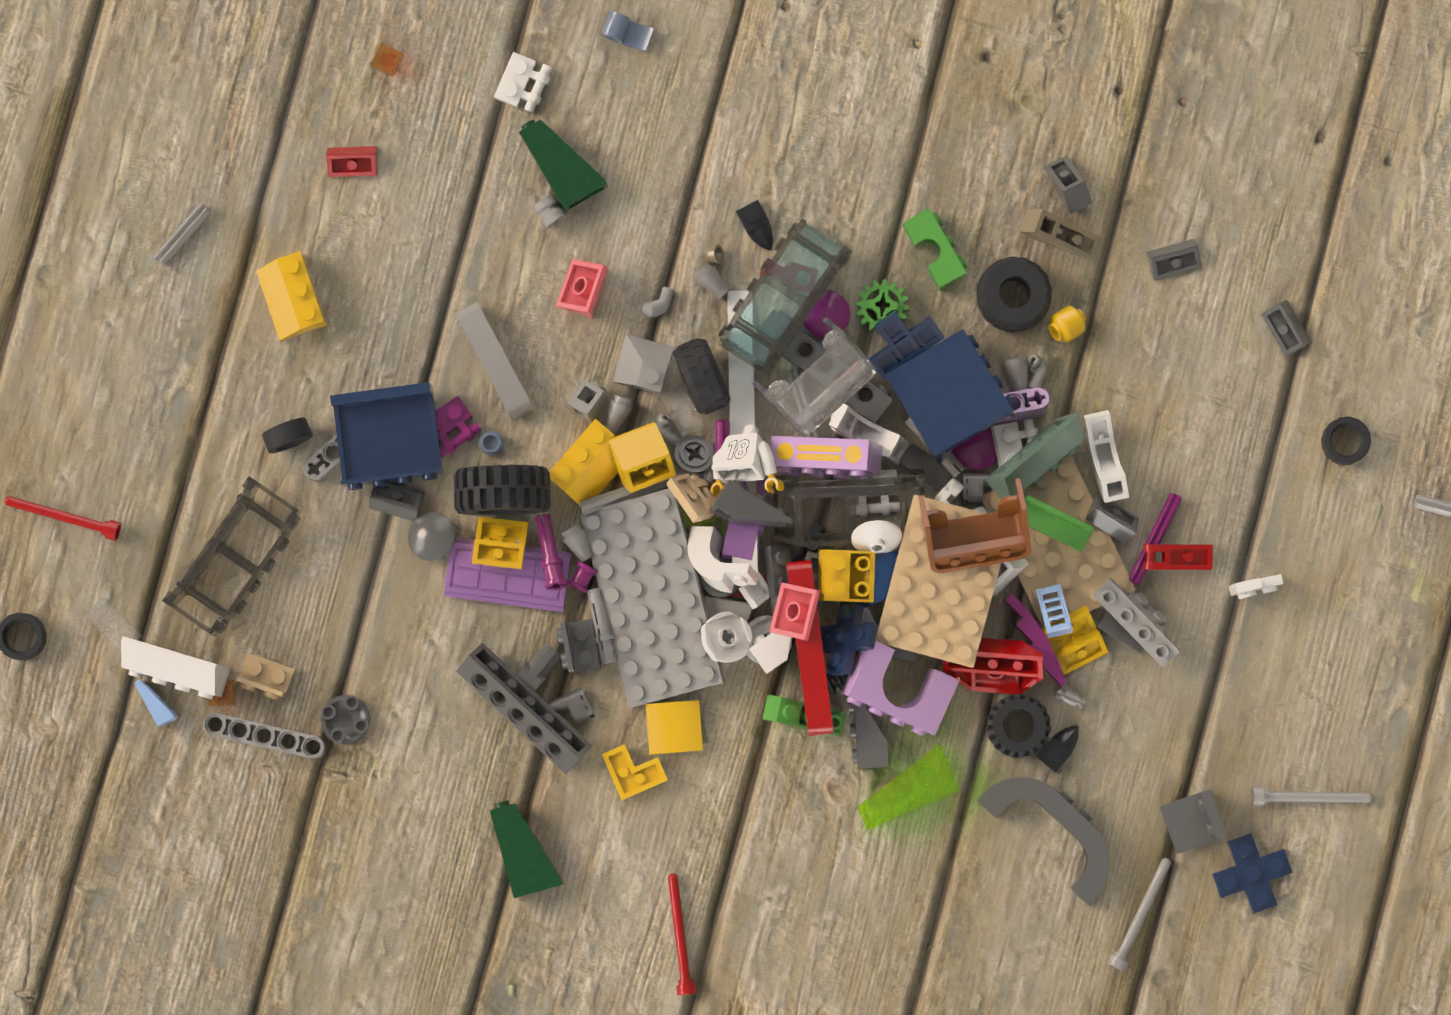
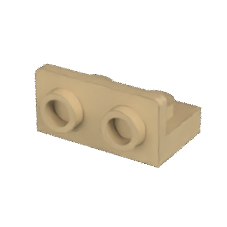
(265, 675)

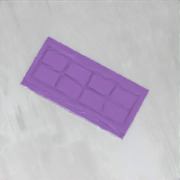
(502, 584)

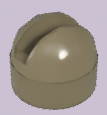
(714, 255)

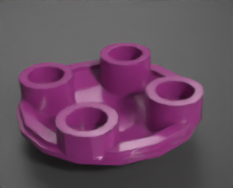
(831, 306)
(977, 452)

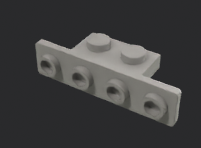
(1139, 620)

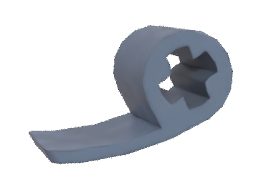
(628, 33)

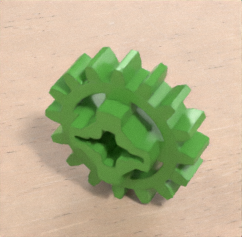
(869, 305)

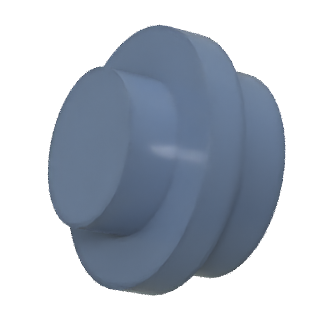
(491, 443)

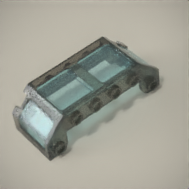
(782, 297)

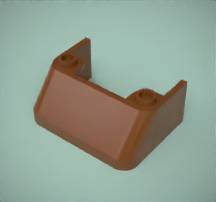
(977, 538)

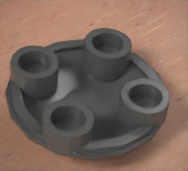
(431, 536)
(345, 719)

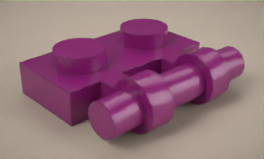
(449, 417)

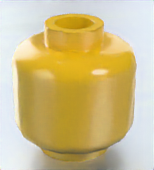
(1067, 324)

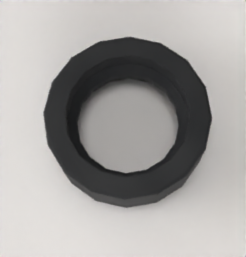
(1362, 430)
(287, 435)
(40, 631)

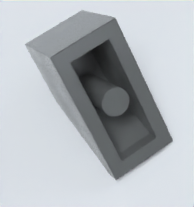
(1068, 184)

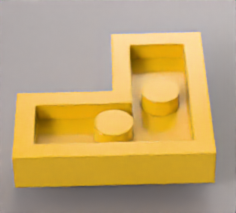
(631, 779)

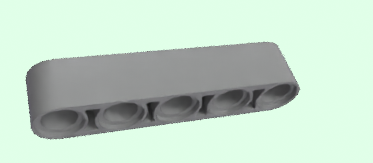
(494, 361)
(252, 735)

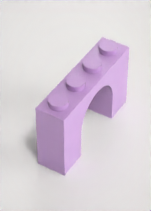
(921, 713)

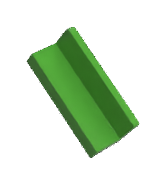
(1057, 524)

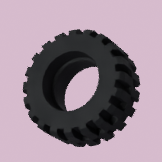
(502, 490)

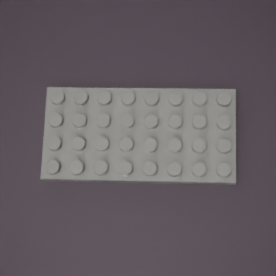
(651, 597)

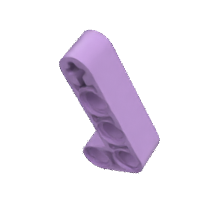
(1028, 399)

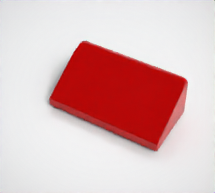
(352, 161)

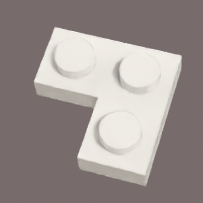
(1249, 588)

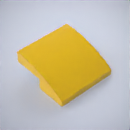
(500, 543)
(1081, 645)
(674, 727)

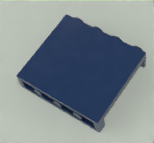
(950, 393)
(387, 435)

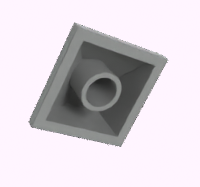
(643, 364)

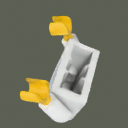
(745, 459)

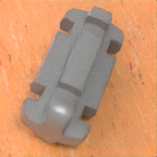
(1070, 698)

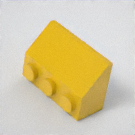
(291, 296)
(586, 465)

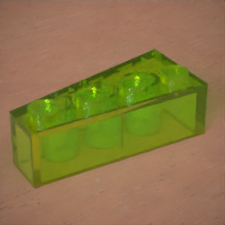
(916, 786)

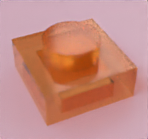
(387, 59)
(228, 697)

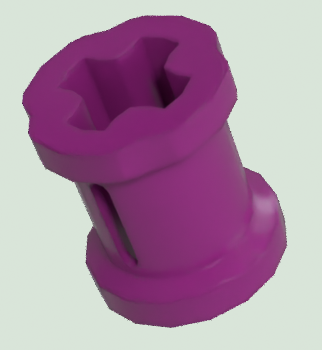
(582, 577)

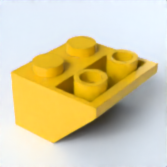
(642, 457)
(846, 575)

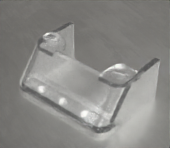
(822, 385)

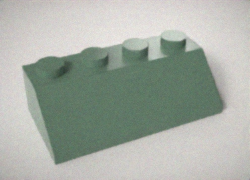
(1038, 456)

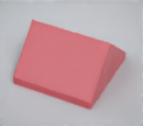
(582, 287)
(794, 611)

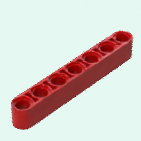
(812, 660)

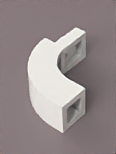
(854, 426)
(1104, 457)
(704, 554)

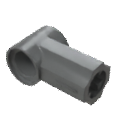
(536, 670)

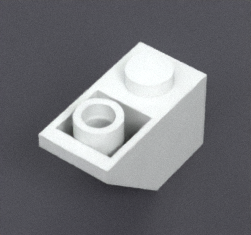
(770, 650)

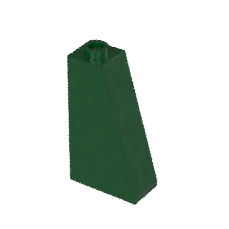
(562, 167)
(523, 855)

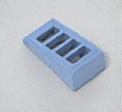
(1059, 629)
(156, 705)

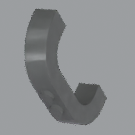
(1077, 823)

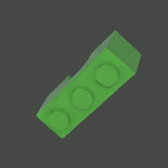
(926, 229)

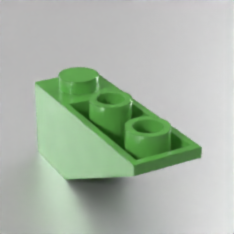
(793, 713)

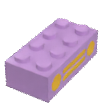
(826, 455)

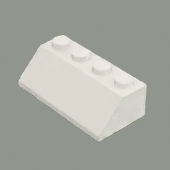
(173, 667)

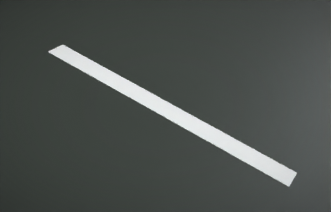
(741, 403)

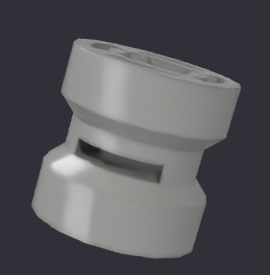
(550, 211)

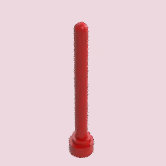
(109, 529)
(685, 984)

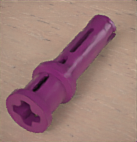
(552, 563)

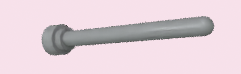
(1262, 796)
(1120, 958)

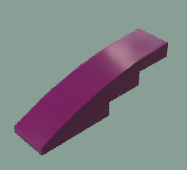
(1032, 632)

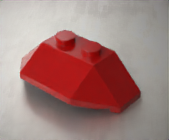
(1000, 667)

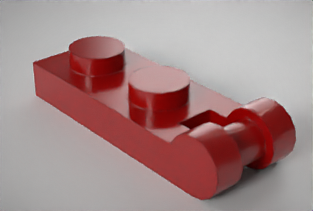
(1179, 556)

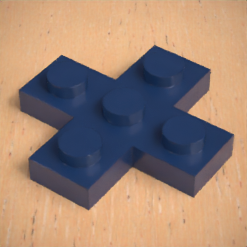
(902, 342)
(847, 637)
(1252, 873)

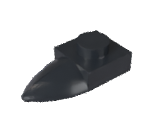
(756, 224)
(801, 551)
(1059, 748)

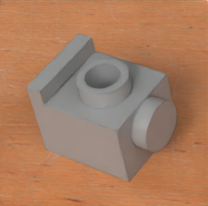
(583, 395)

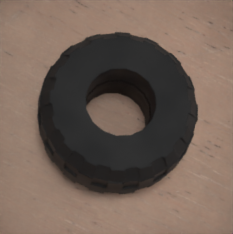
(1018, 270)
(701, 376)

